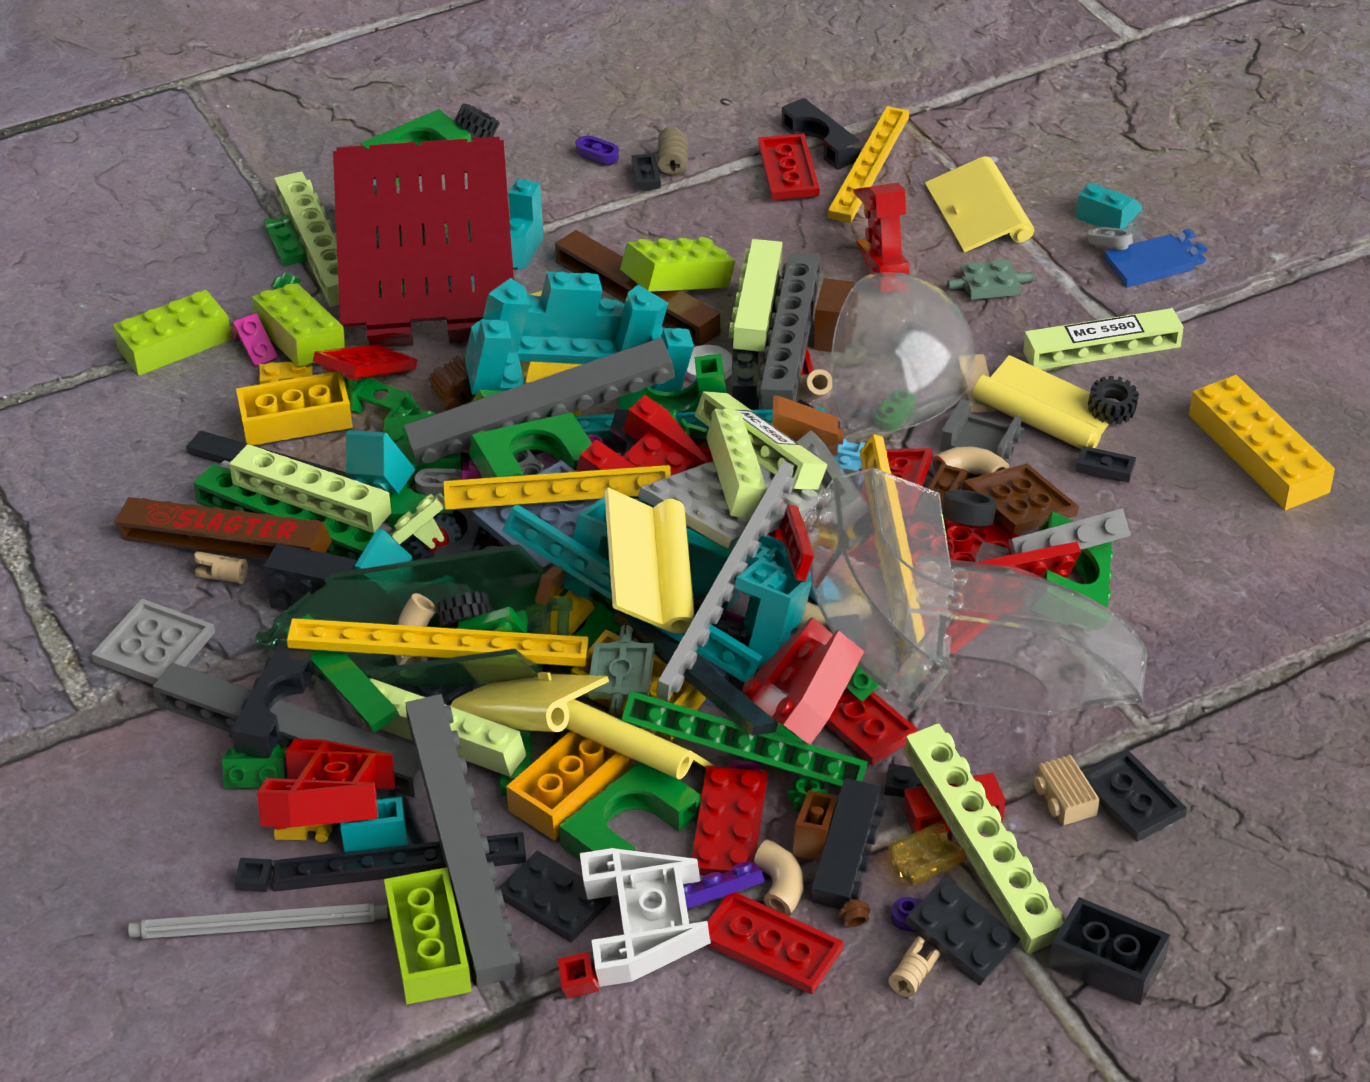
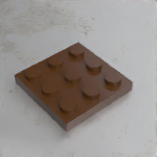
(1022, 497)

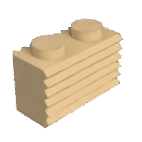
(1066, 790)

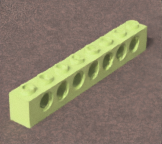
(312, 229)
(1034, 930)

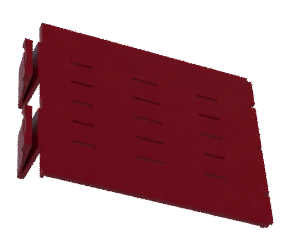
(361, 212)

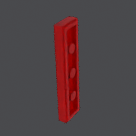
(796, 542)

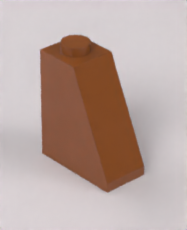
(798, 419)

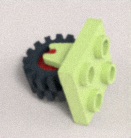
(428, 527)

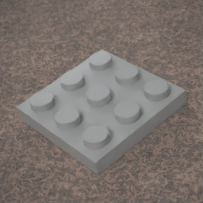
(151, 641)

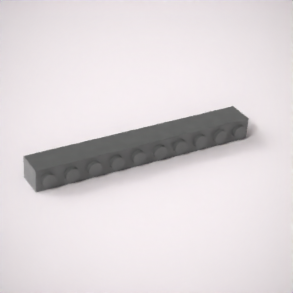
(544, 398)
(220, 703)
(461, 842)

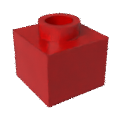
(573, 968)

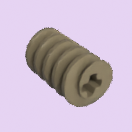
(672, 151)

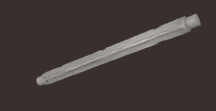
(258, 920)

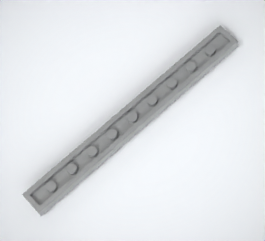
(723, 587)

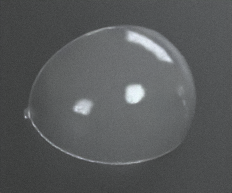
(899, 353)

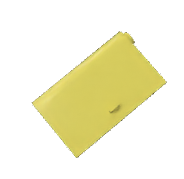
(979, 204)
(1041, 402)
(650, 561)
(529, 702)
(631, 741)

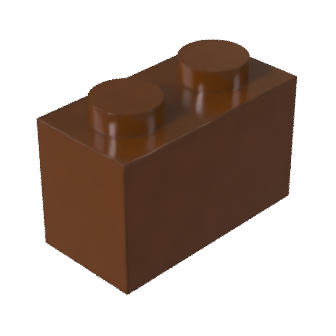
(814, 825)

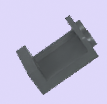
(972, 430)

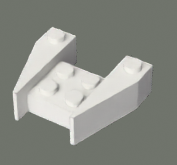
(650, 908)

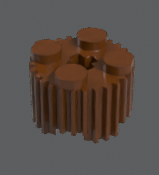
(451, 384)

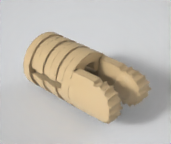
(222, 567)
(912, 969)

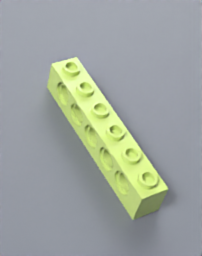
(310, 488)

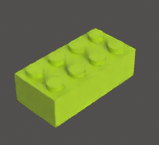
(677, 264)
(297, 323)
(172, 332)
(427, 936)

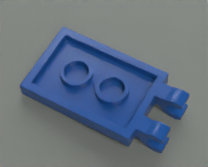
(1156, 258)

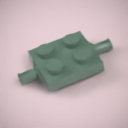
(990, 279)
(627, 668)

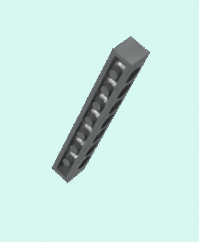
(790, 328)

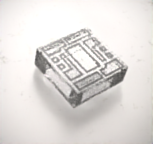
(990, 551)

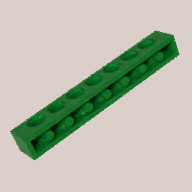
(216, 489)
(732, 738)

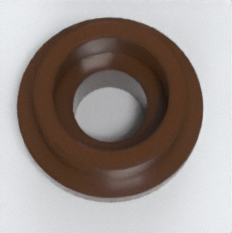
(854, 913)

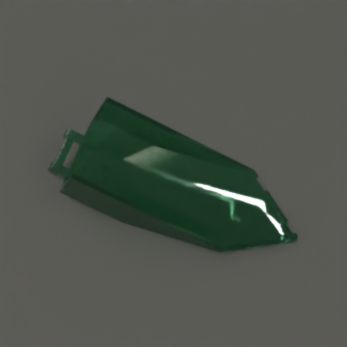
(381, 592)

